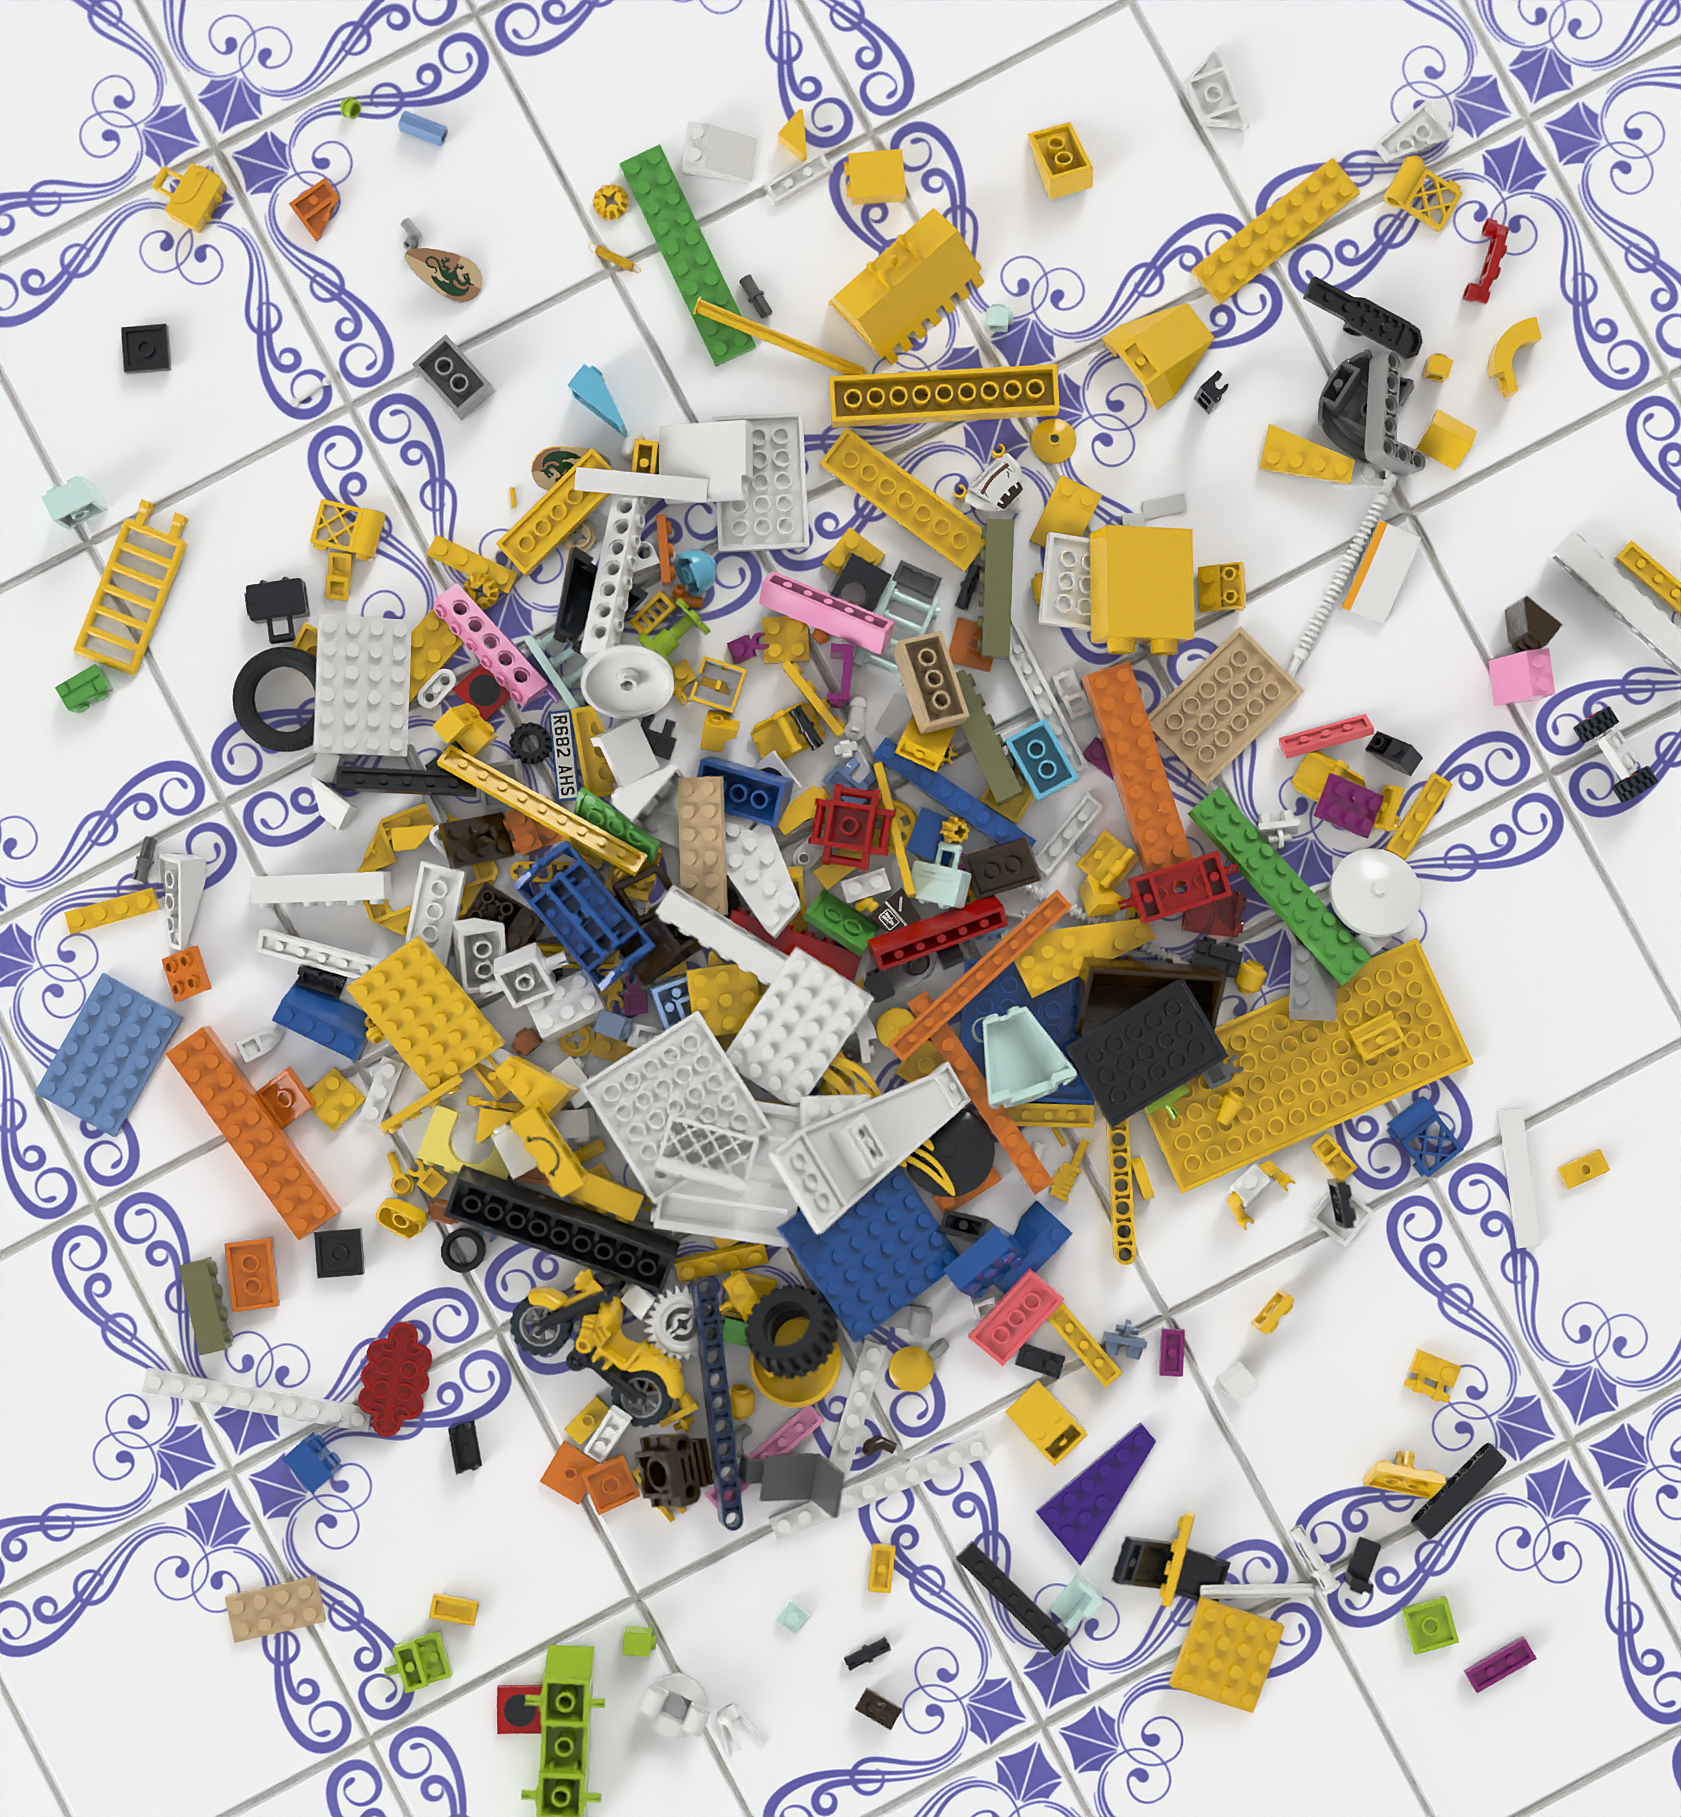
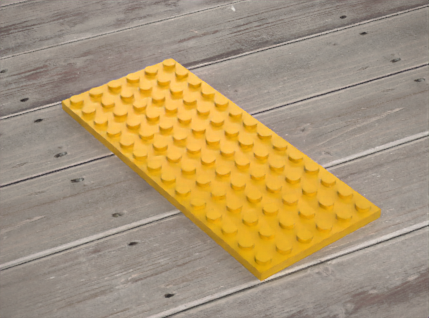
(1310, 1072)

